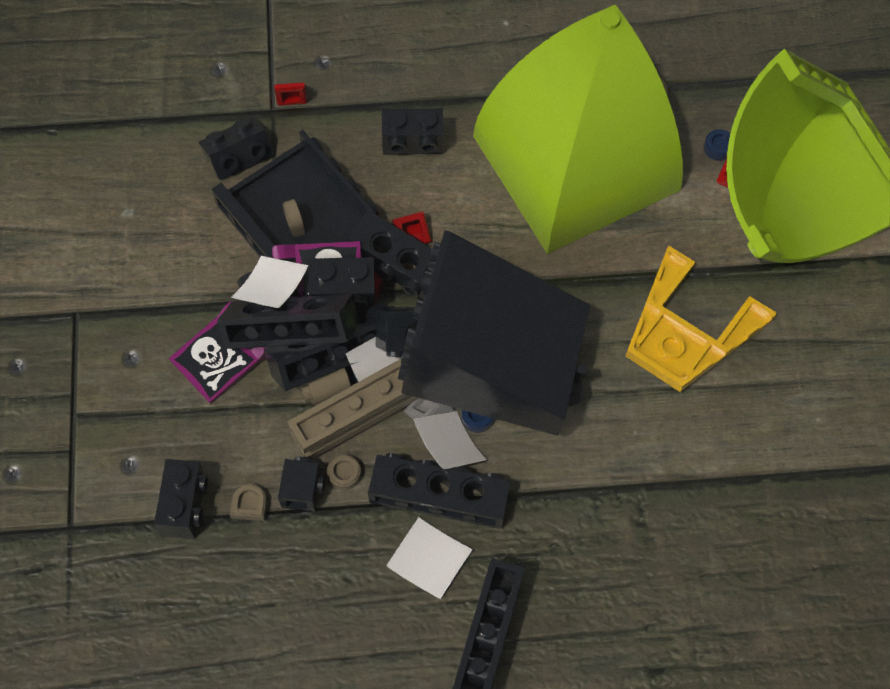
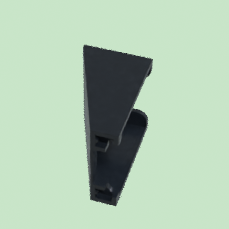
(493, 339)

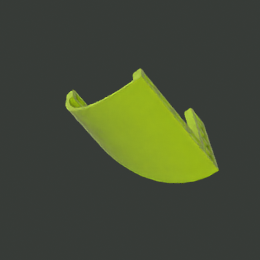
(582, 131)
(806, 164)

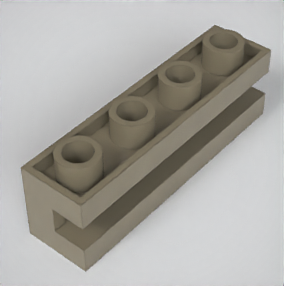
(349, 412)

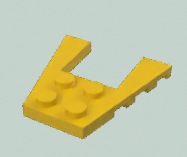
(676, 348)

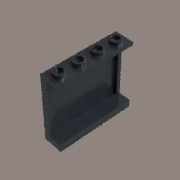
(324, 197)

